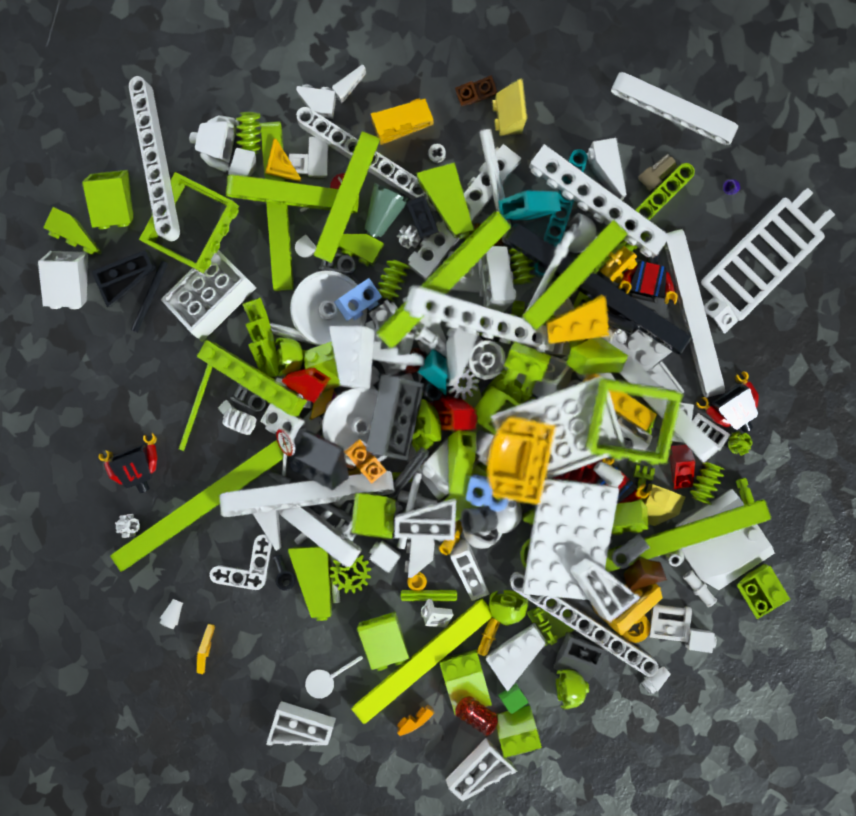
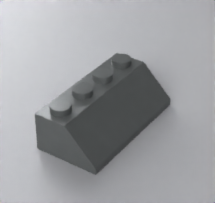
(394, 417)

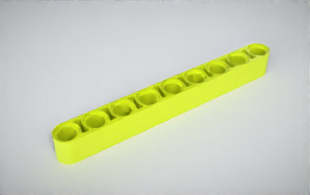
(422, 661)

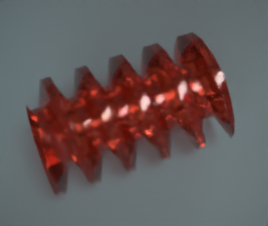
(477, 715)

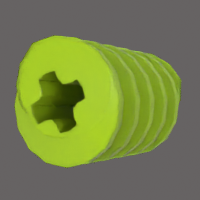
(249, 131)
(522, 268)
(392, 279)
(707, 482)

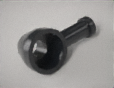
(283, 575)

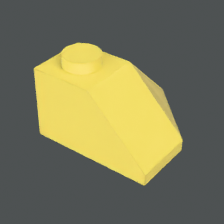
(662, 504)

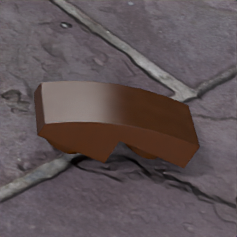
(476, 91)

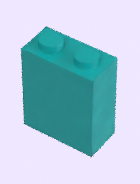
(529, 205)

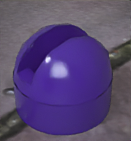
(731, 182)

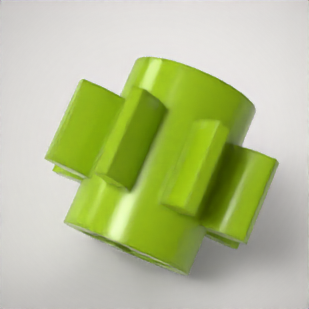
(740, 443)

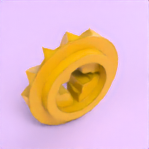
(643, 628)

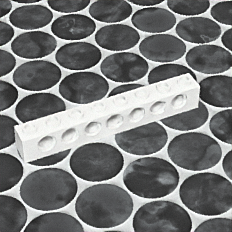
(610, 202)
(425, 268)
(416, 305)

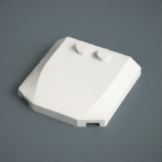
(729, 555)

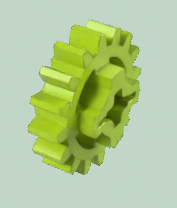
(348, 580)

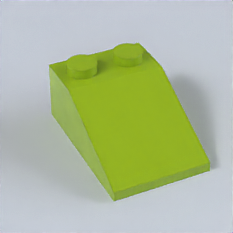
(465, 678)

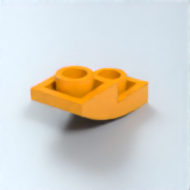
(365, 461)
(409, 724)

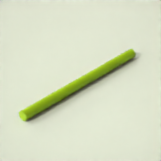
(195, 407)

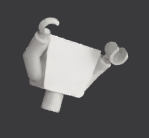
(216, 141)

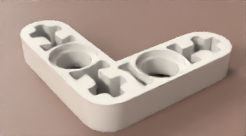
(253, 571)

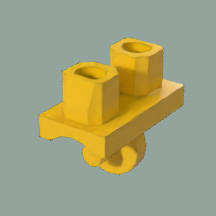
(618, 263)

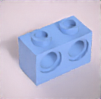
(356, 297)
(487, 498)

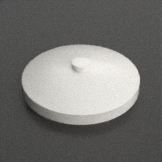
(314, 306)
(350, 419)

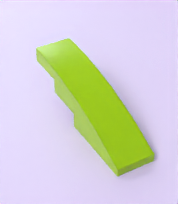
(263, 342)

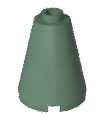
(383, 210)

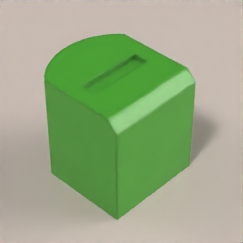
(514, 698)

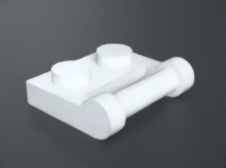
(668, 628)

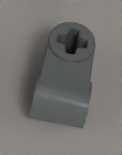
(337, 263)
(247, 398)

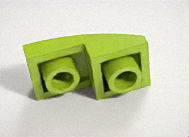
(432, 425)

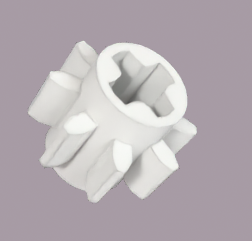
(408, 236)
(127, 525)

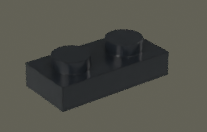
(422, 217)

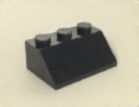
(319, 459)

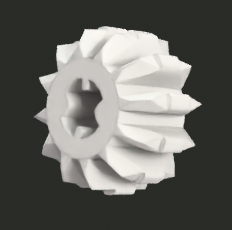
(469, 385)
(239, 421)

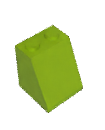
(109, 199)
(383, 641)

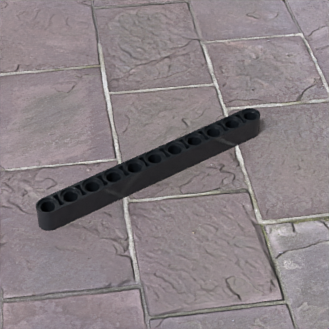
(594, 286)

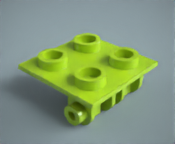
(549, 625)

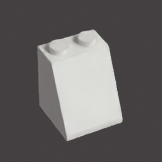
(64, 279)

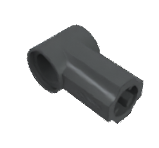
(655, 303)
(631, 549)

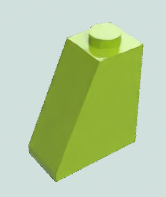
(596, 357)

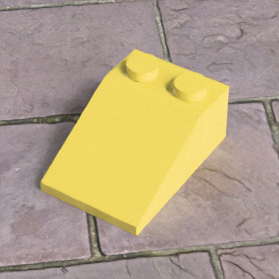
(510, 109)

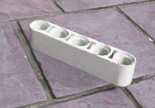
(322, 534)

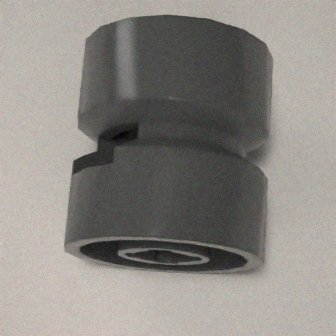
(479, 519)

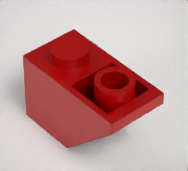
(307, 382)
(682, 466)

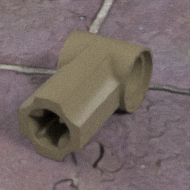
(654, 175)

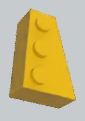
(401, 120)
(580, 323)
(648, 598)

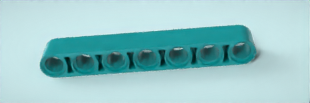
(565, 205)

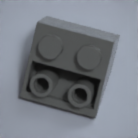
(579, 655)

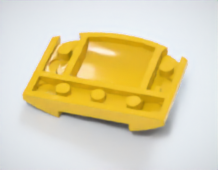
(520, 459)

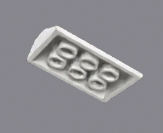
(208, 298)

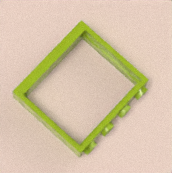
(178, 183)
(666, 433)

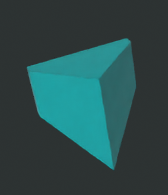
(435, 370)

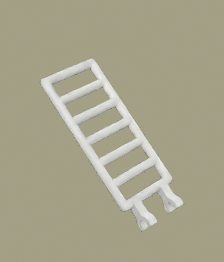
(746, 243)

